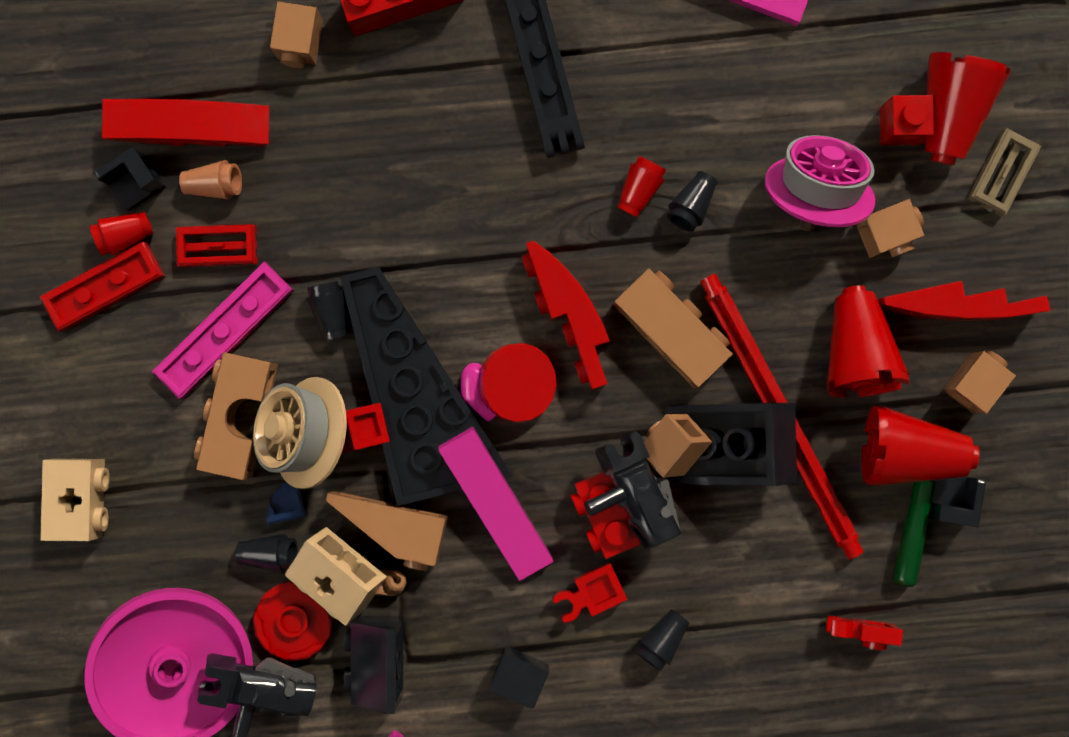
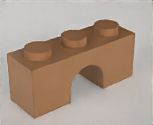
(223, 447)

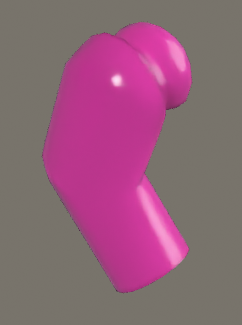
(470, 390)

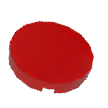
(517, 382)
(291, 623)

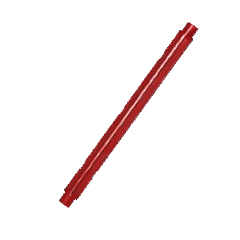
(769, 392)

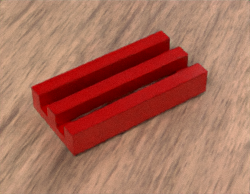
(249, 245)

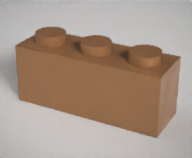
(673, 327)

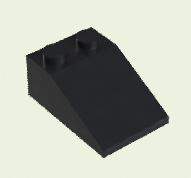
(748, 446)

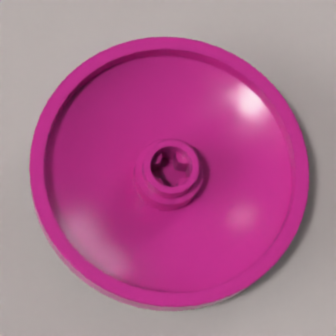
(152, 658)

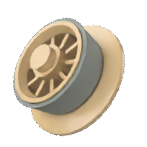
(301, 431)

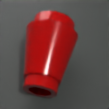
(640, 186)
(120, 232)

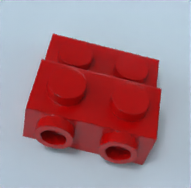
(609, 528)

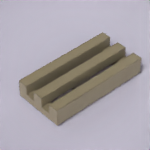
(988, 200)

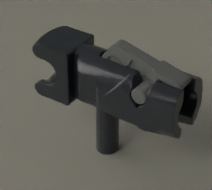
(636, 489)
(264, 686)

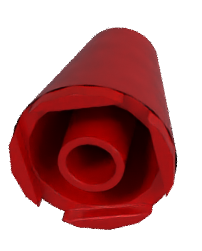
(961, 102)
(863, 348)
(913, 450)

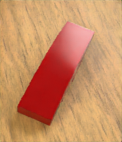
(185, 122)
(951, 304)

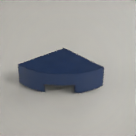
(286, 504)

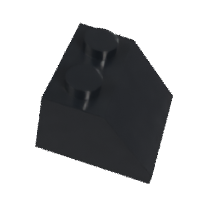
(376, 662)

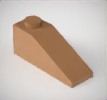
(400, 530)

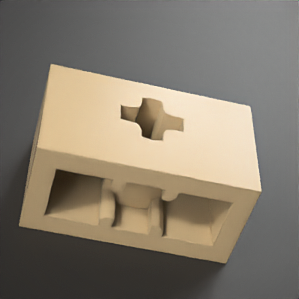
(68, 519)
(335, 576)

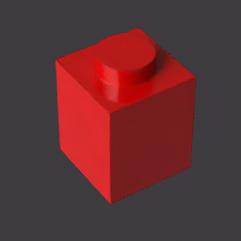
(906, 120)

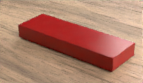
(102, 286)

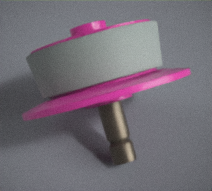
(823, 182)

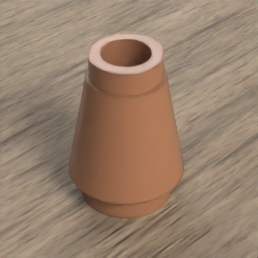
(212, 180)

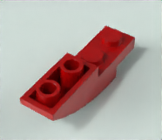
(564, 297)

